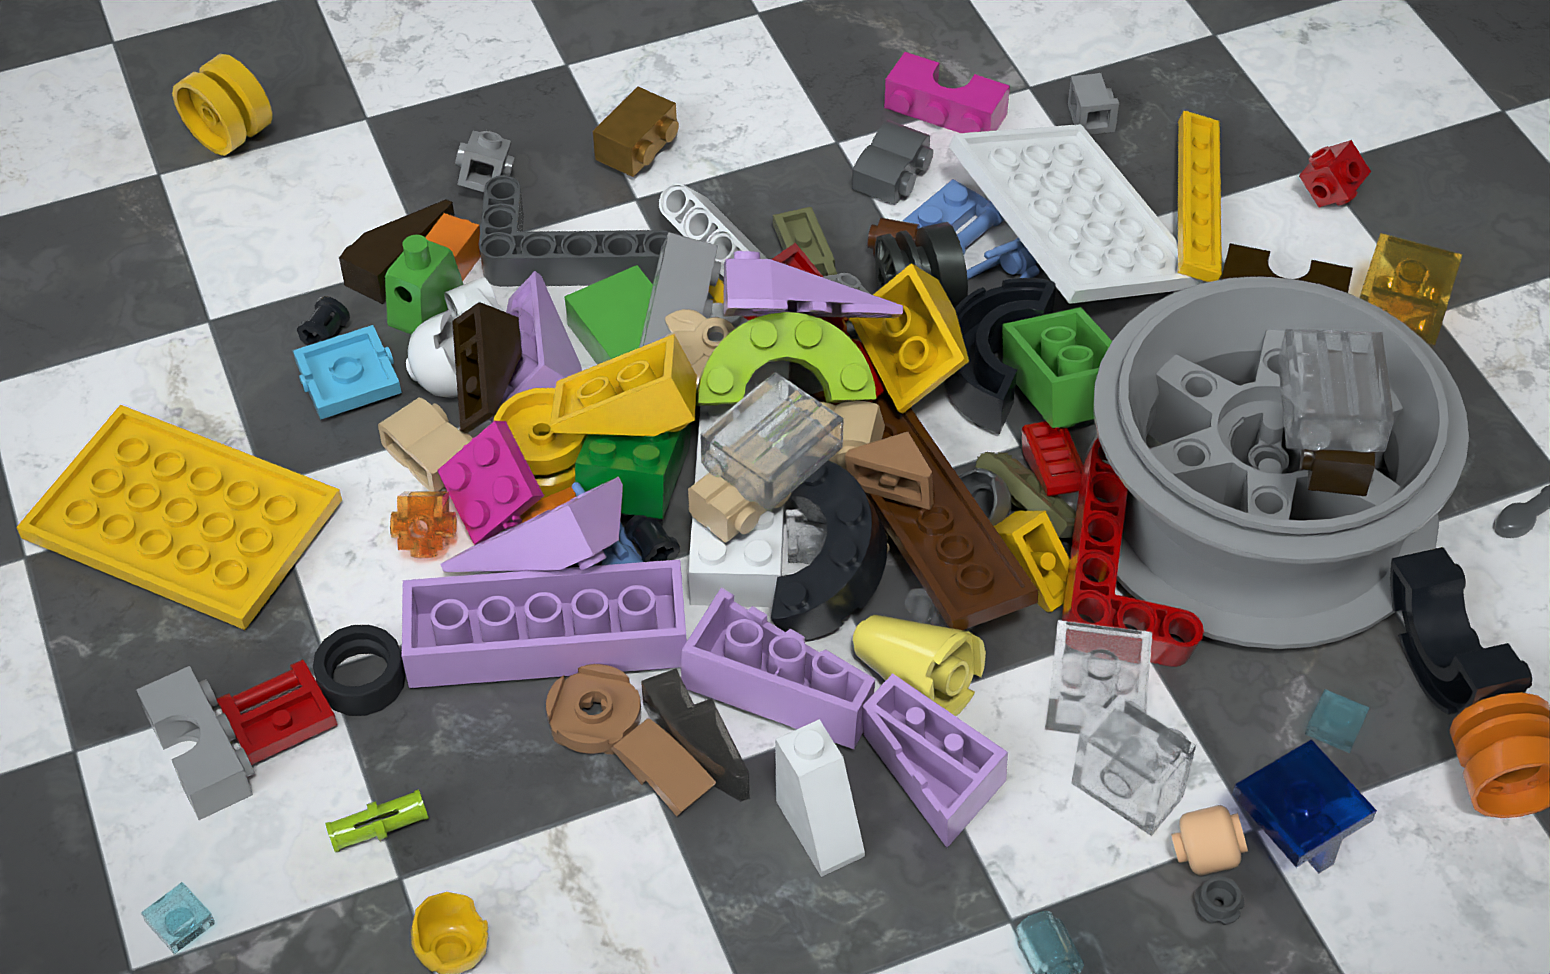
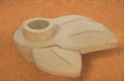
(692, 333)

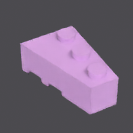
(933, 756)

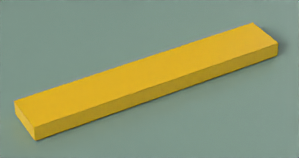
(1199, 197)

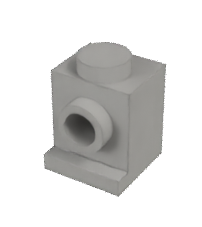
(1092, 104)

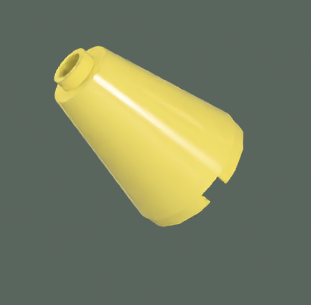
(924, 655)

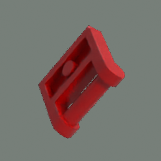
(282, 720)

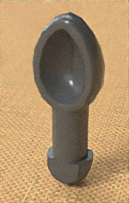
(1520, 517)

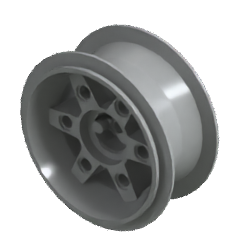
(1221, 506)

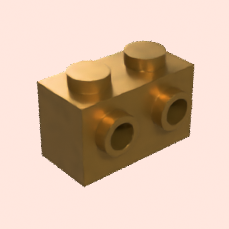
(635, 131)

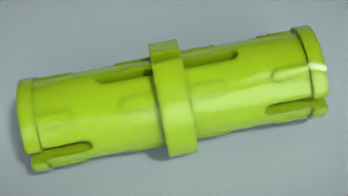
(344, 831)

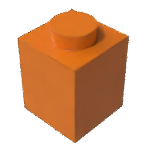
(461, 238)

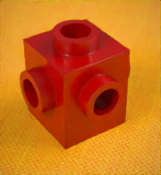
(1335, 174)

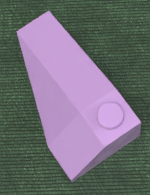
(552, 539)

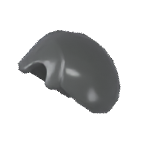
(989, 492)

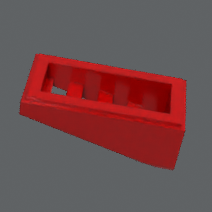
(1051, 453)

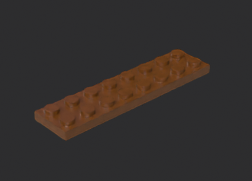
(953, 543)

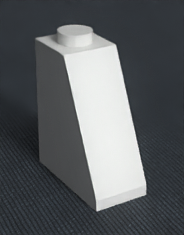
(817, 797)

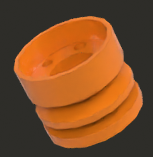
(1505, 754)

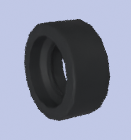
(350, 642)

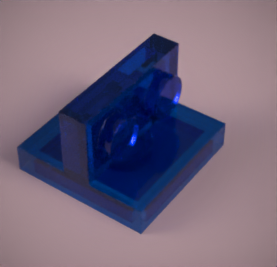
(1305, 805)

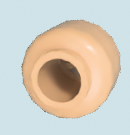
(1210, 840)

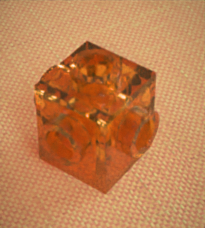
(430, 508)

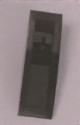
(698, 730)

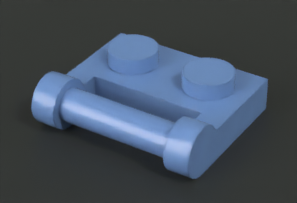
(957, 206)

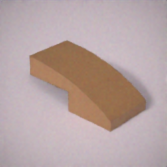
(664, 764)

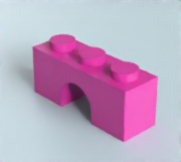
(915, 92)

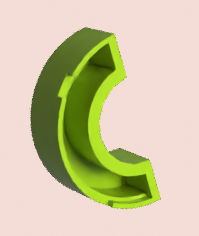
(788, 338)

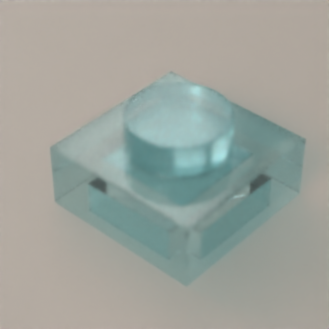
(1337, 721)
(178, 918)

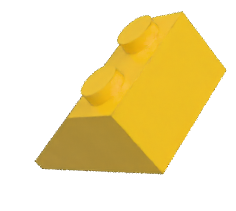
(920, 345)
(630, 394)

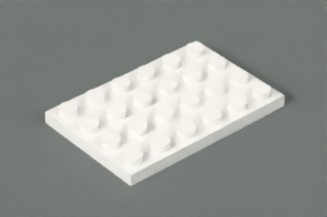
(1073, 211)

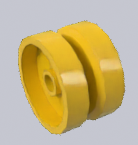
(222, 104)
(547, 453)

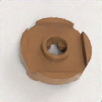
(598, 732)

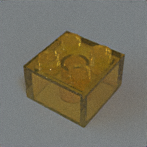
(1412, 283)

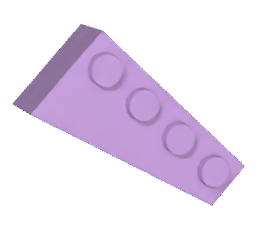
(773, 672)

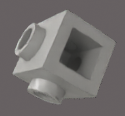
(483, 159)

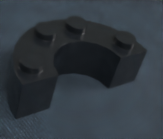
(986, 385)
(849, 562)
(1439, 637)

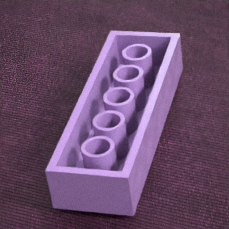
(542, 623)

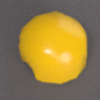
(448, 933)

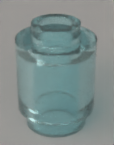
(1048, 945)

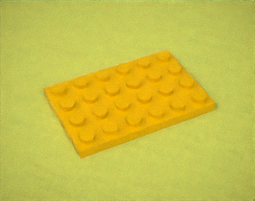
(181, 516)

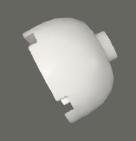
(433, 356)

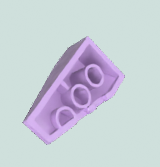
(768, 287)
(544, 341)

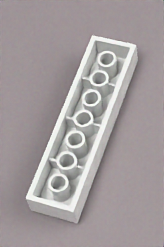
(748, 561)

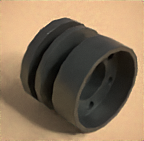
(935, 252)

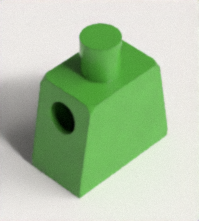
(418, 283)

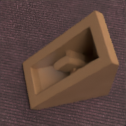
(893, 470)

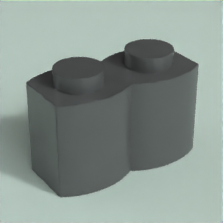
(892, 162)

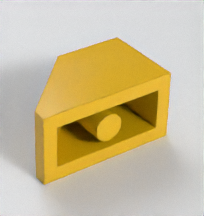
(1039, 552)

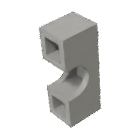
(212, 770)

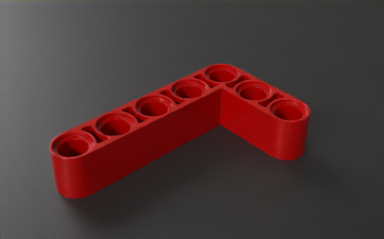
(1102, 561)

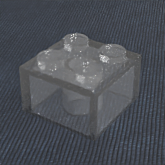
(1090, 667)
(1132, 763)

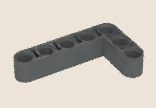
(558, 256)

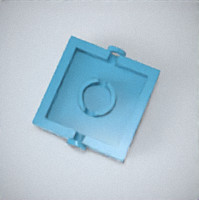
(347, 371)

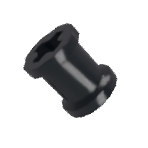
(322, 321)
(651, 538)

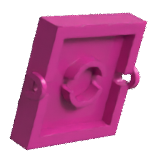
(490, 482)

